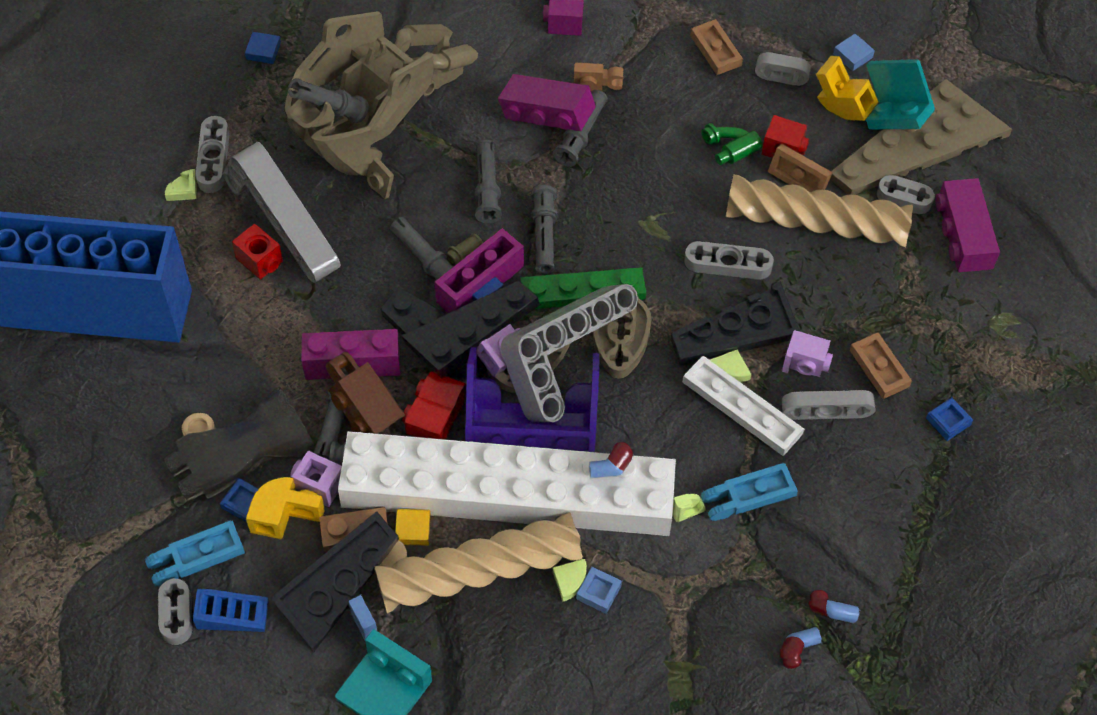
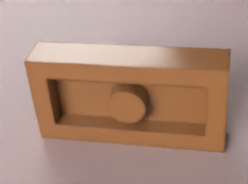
(716, 47)
(798, 170)
(880, 365)
(338, 526)

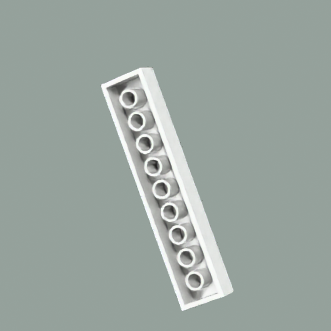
(504, 483)

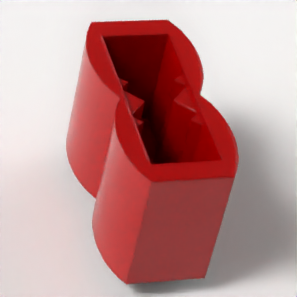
(435, 407)

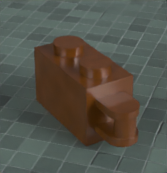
(362, 396)

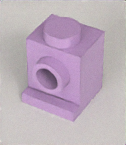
(490, 350)
(807, 354)
(313, 468)

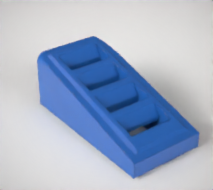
(231, 600)

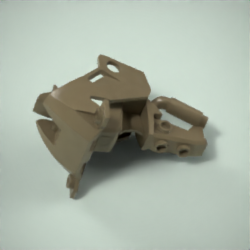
(382, 76)

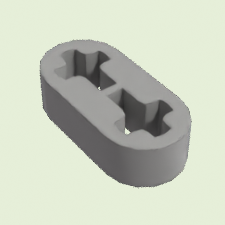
(782, 68)
(906, 193)
(182, 611)

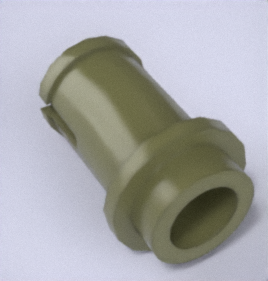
(459, 252)

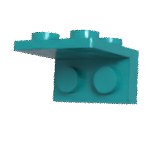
(901, 95)
(385, 680)

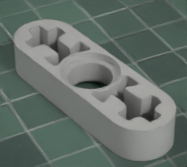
(206, 144)
(738, 252)
(828, 404)

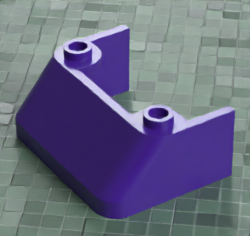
(506, 424)

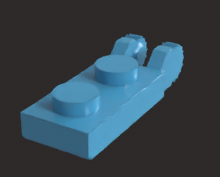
(750, 491)
(196, 553)

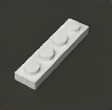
(743, 405)

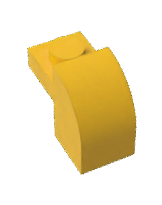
(845, 96)
(278, 501)

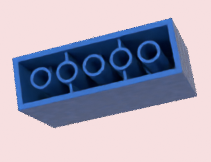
(92, 277)

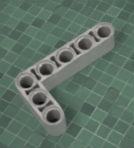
(258, 173)
(585, 316)

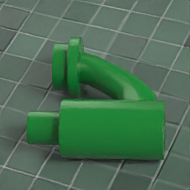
(743, 145)

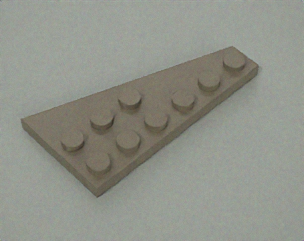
(950, 129)

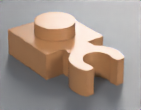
(596, 76)

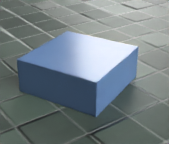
(854, 52)
(599, 590)
(362, 616)

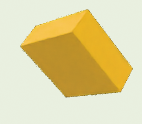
(413, 526)

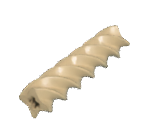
(819, 210)
(478, 562)

